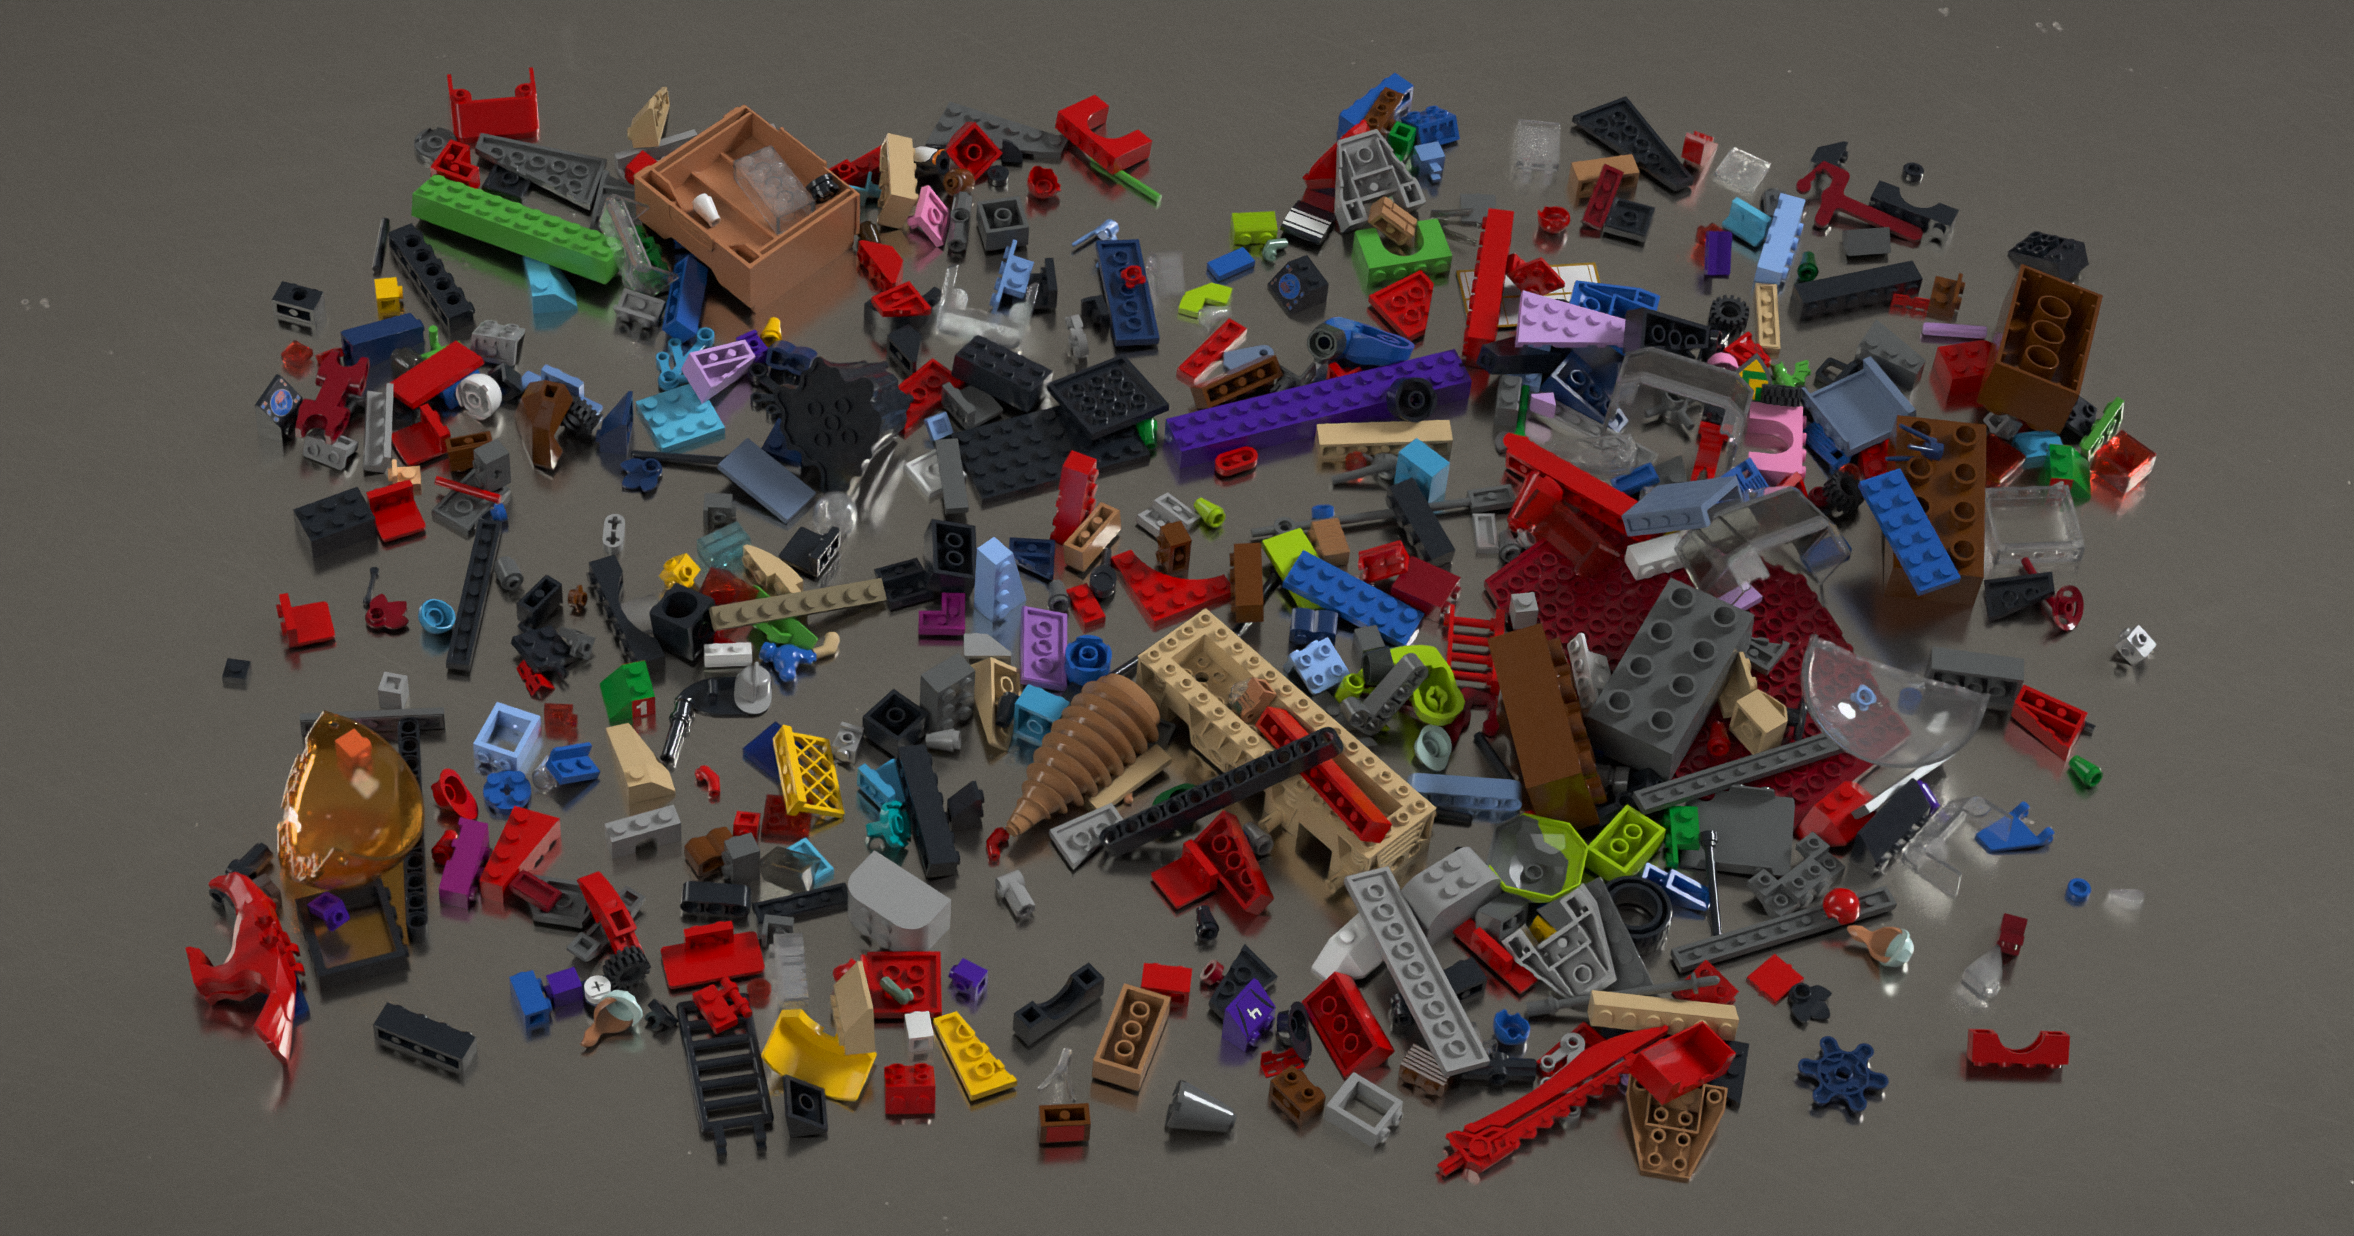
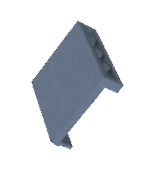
(1858, 408)
(1679, 506)

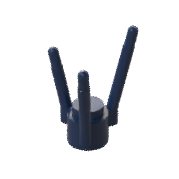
(1930, 449)

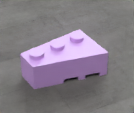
(717, 367)

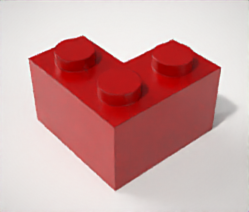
(455, 165)

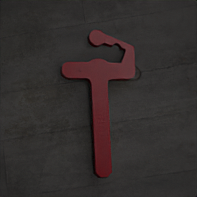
(1834, 200)
(1471, 697)

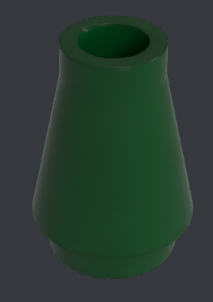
(1807, 268)

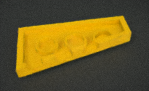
(974, 1063)

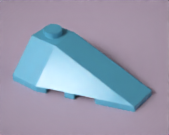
(548, 288)

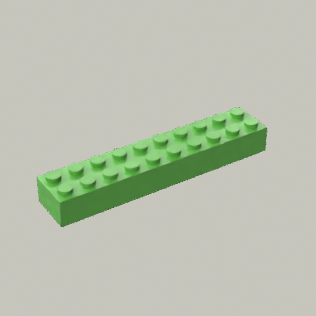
(515, 228)

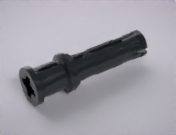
(678, 721)

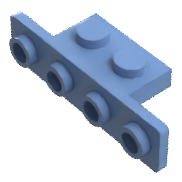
(1014, 277)
(573, 384)

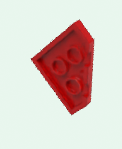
(1405, 304)

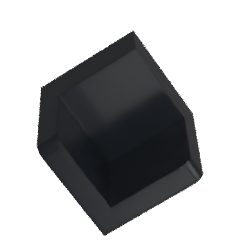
(508, 381)

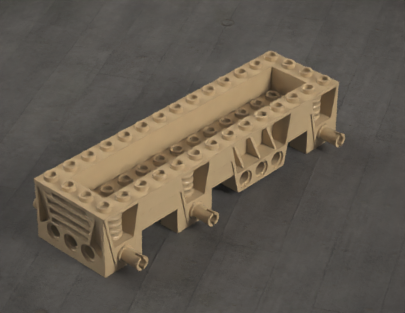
(1214, 652)

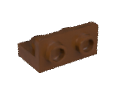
(1945, 297)

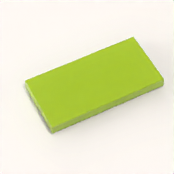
(1283, 553)

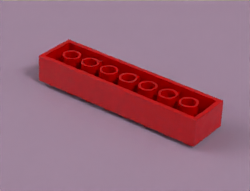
(1489, 283)

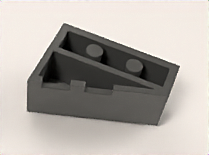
(1892, 355)

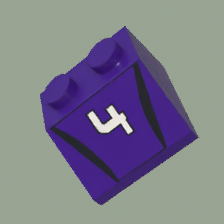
(1248, 1016)

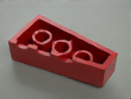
(1075, 495)
(518, 848)

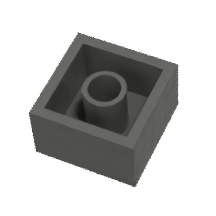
(1002, 222)

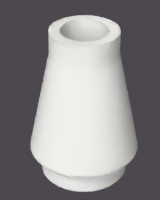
(706, 209)

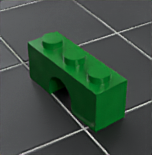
(1401, 140)

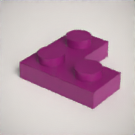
(945, 622)

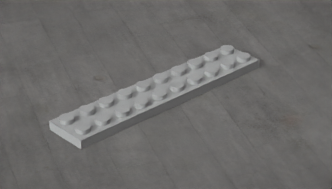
(1416, 971)

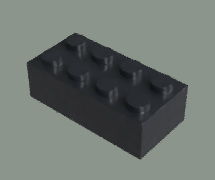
(1001, 373)

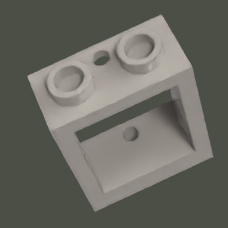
(1354, 1126)

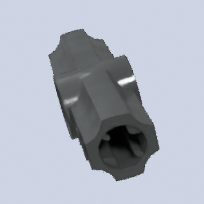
(959, 221)

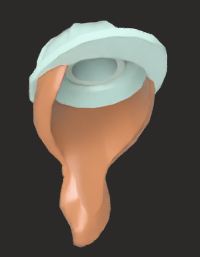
(1886, 944)
(612, 1015)

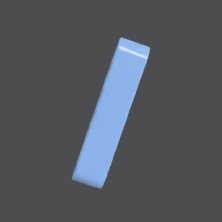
(1468, 791)

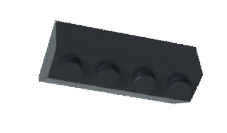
(1890, 828)

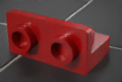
(1873, 460)

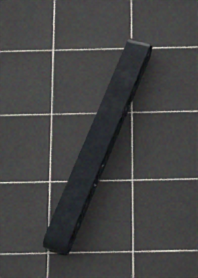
(1221, 791)
(415, 898)

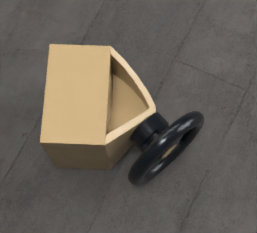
(1762, 720)

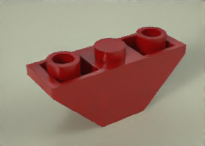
(1698, 147)
(882, 263)

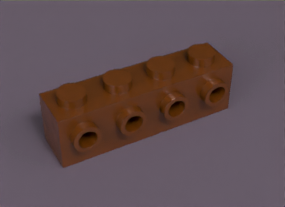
(1236, 381)
(1248, 582)

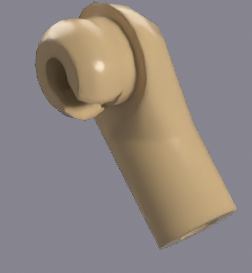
(829, 646)

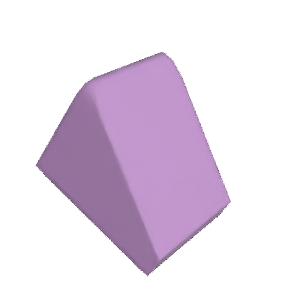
(1543, 404)

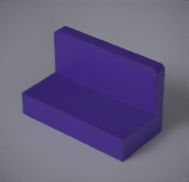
(1718, 253)

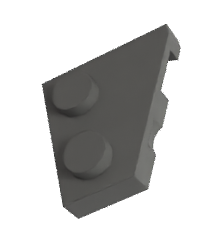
(1765, 655)

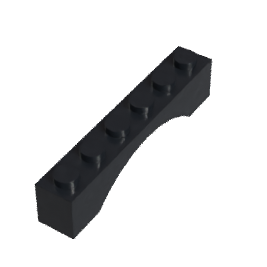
(607, 580)

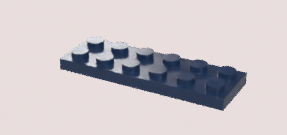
(1129, 309)

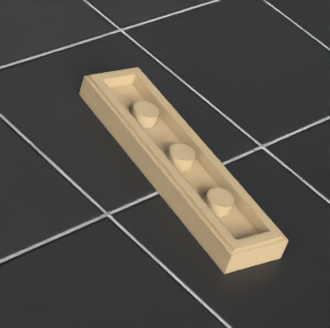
(1767, 317)
(1134, 776)

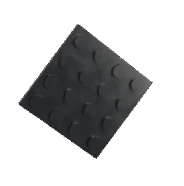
(1107, 397)

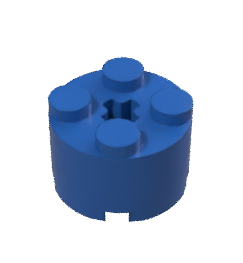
(1087, 659)

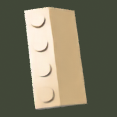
(853, 1012)

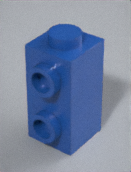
(529, 999)

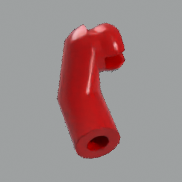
(993, 841)

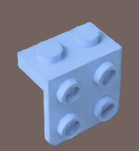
(1317, 666)

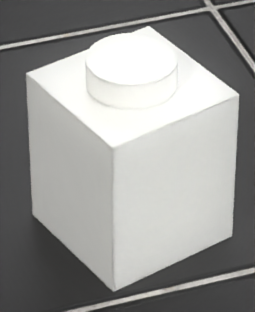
(918, 1031)

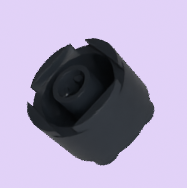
(1399, 399)

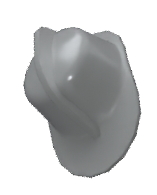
(753, 689)

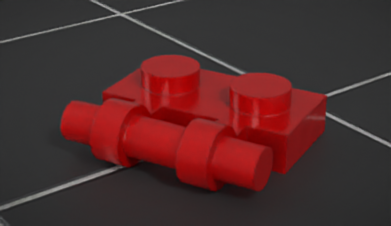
(715, 1008)

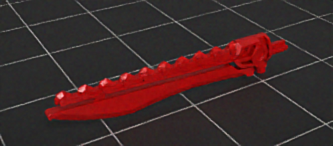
(1488, 1139)

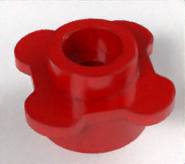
(1133, 271)

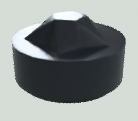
(998, 175)

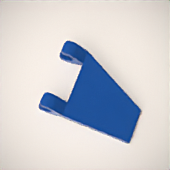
(2019, 836)

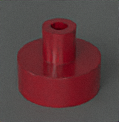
(1212, 972)

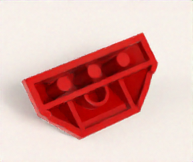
(1323, 172)
(1832, 815)

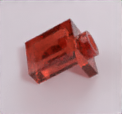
(560, 715)

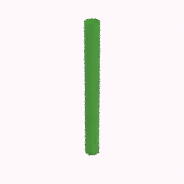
(1136, 184)

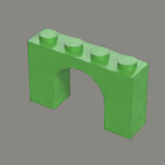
(1382, 265)

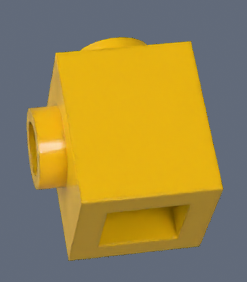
(388, 295)

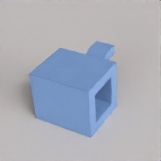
(1429, 160)

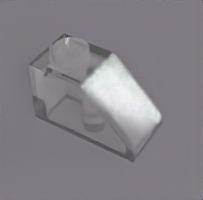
(1984, 974)

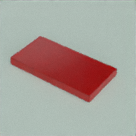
(435, 374)
(926, 389)

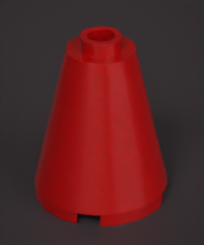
(1529, 485)

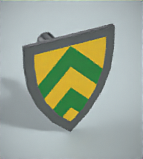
(1755, 374)

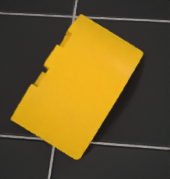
(807, 1053)

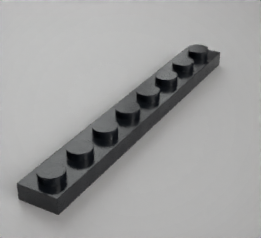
(474, 595)

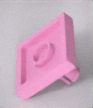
(931, 216)

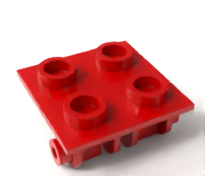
(1720, 994)

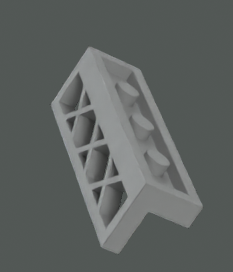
(665, 147)
(378, 429)

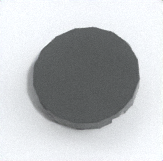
(430, 143)

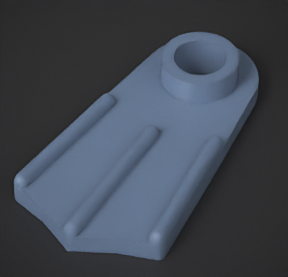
(1241, 356)

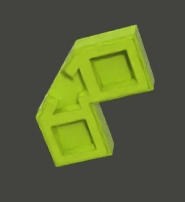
(1209, 293)

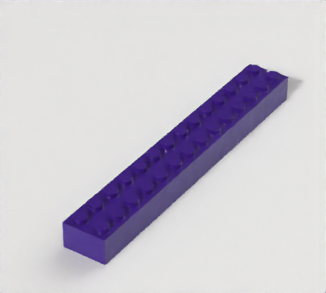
(1298, 410)

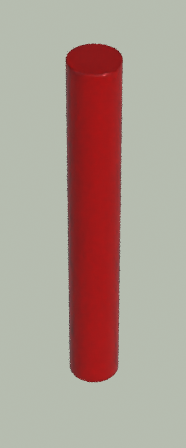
(467, 489)

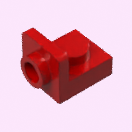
(745, 823)

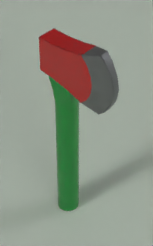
(1506, 439)

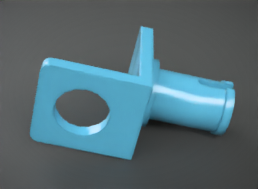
(869, 190)

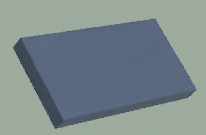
(766, 480)

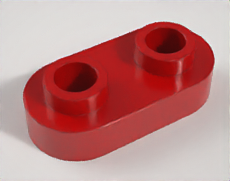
(1233, 461)

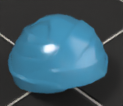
(436, 616)

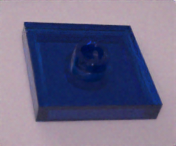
(762, 750)

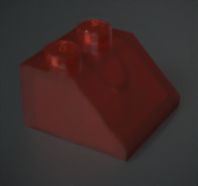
(726, 587)

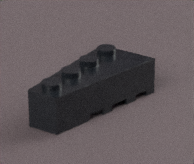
(1662, 331)

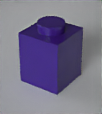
(563, 987)

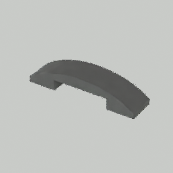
(595, 940)

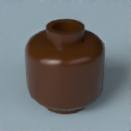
(958, 180)

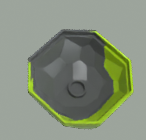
(1537, 857)

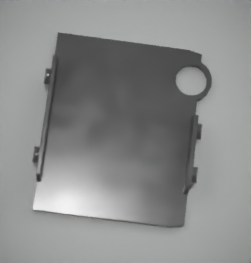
(1751, 831)

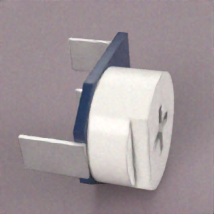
(595, 988)

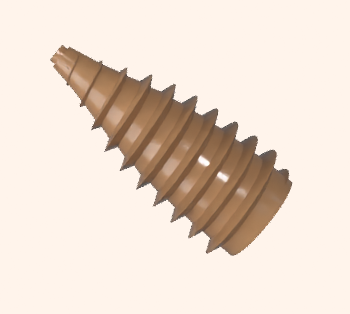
(1085, 748)

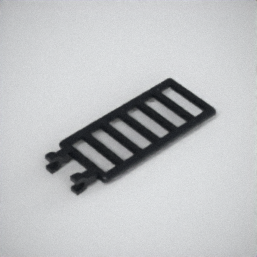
(699, 1086)

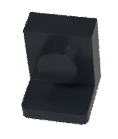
(1097, 308)
(1713, 414)

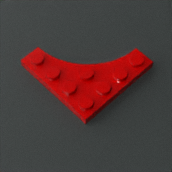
(1166, 596)

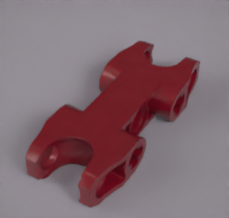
(328, 408)

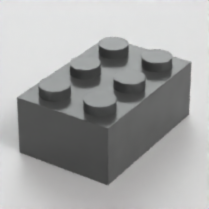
(948, 693)

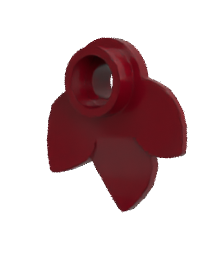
(388, 613)

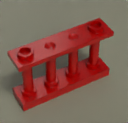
(1494, 625)

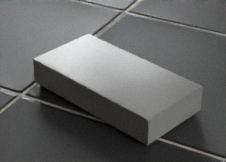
(1485, 533)

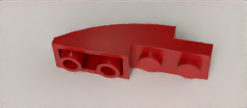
(856, 172)
(609, 911)

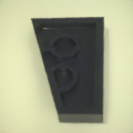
(2016, 592)
(1241, 972)

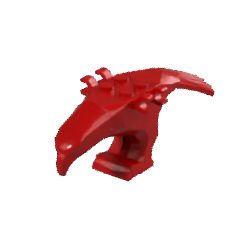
(257, 963)

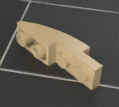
(771, 571)

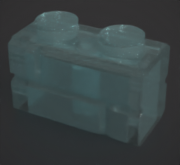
(723, 545)

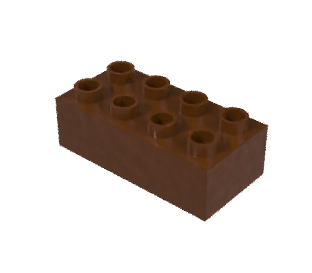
(2040, 350)
(1952, 499)
(1547, 726)

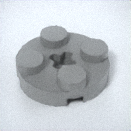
(1077, 339)

